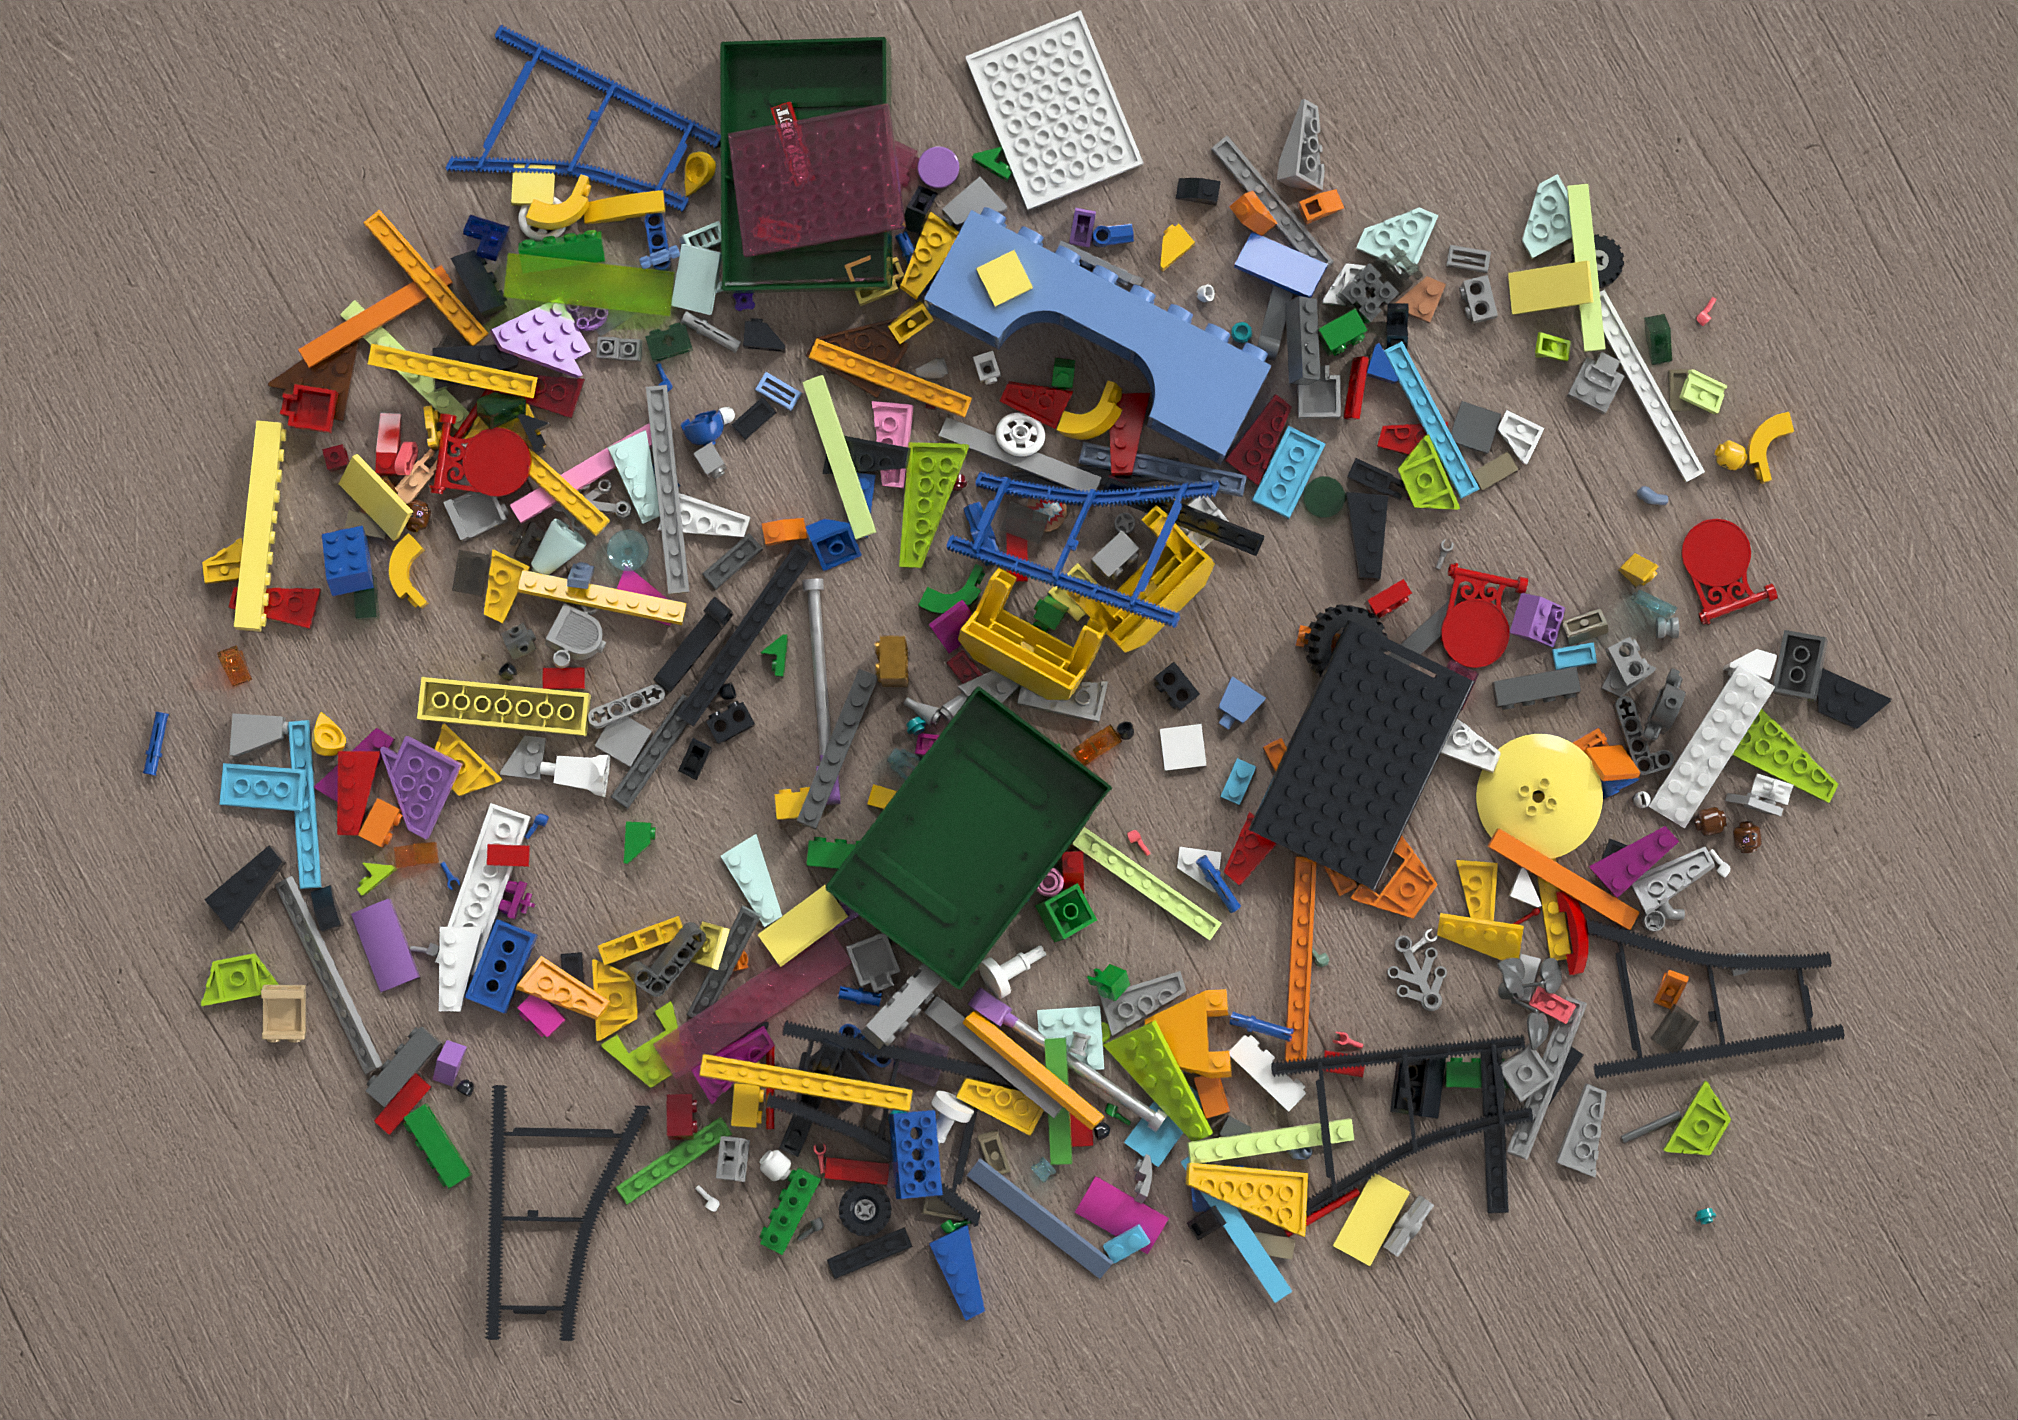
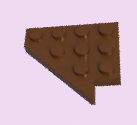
(870, 341)
(330, 374)

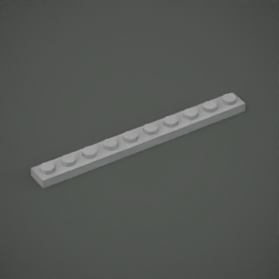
(667, 489)
(328, 975)

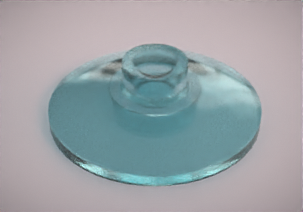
(627, 539)

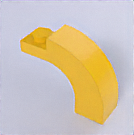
(560, 215)
(1096, 421)
(1757, 446)
(399, 566)

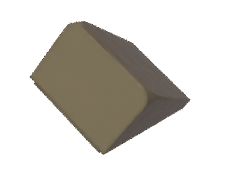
(994, 1151)

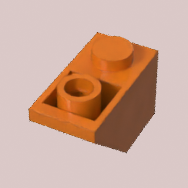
(1320, 206)

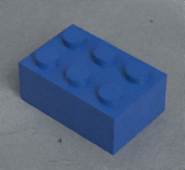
(347, 560)

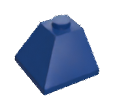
(833, 542)

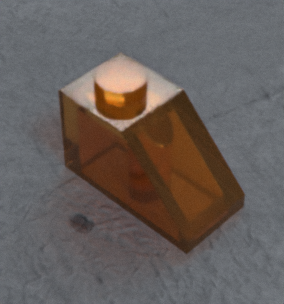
(1097, 745)

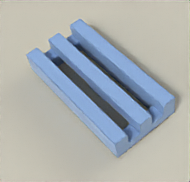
(793, 400)

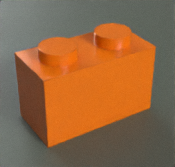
(380, 823)

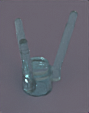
(899, 759)

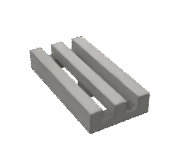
(1469, 259)

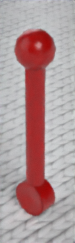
(1535, 911)

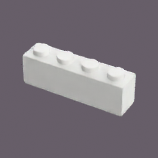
(1258, 1066)

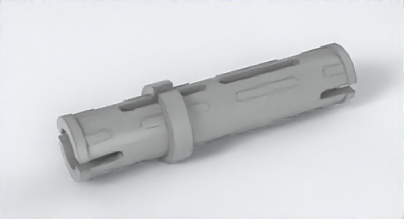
(710, 331)

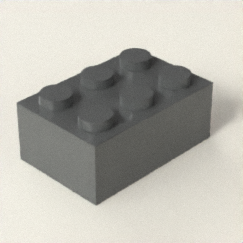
(1800, 665)

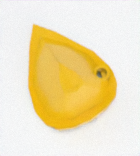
(698, 171)
(327, 737)

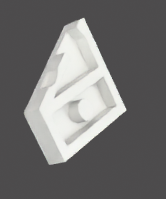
(1187, 864)

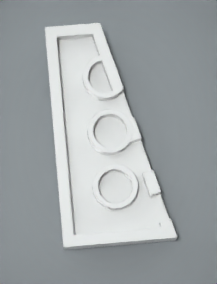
(709, 519)
(455, 964)

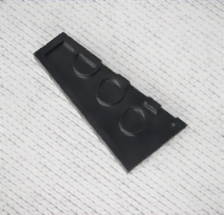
(873, 456)

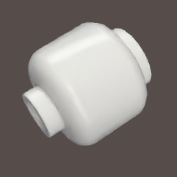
(775, 1165)

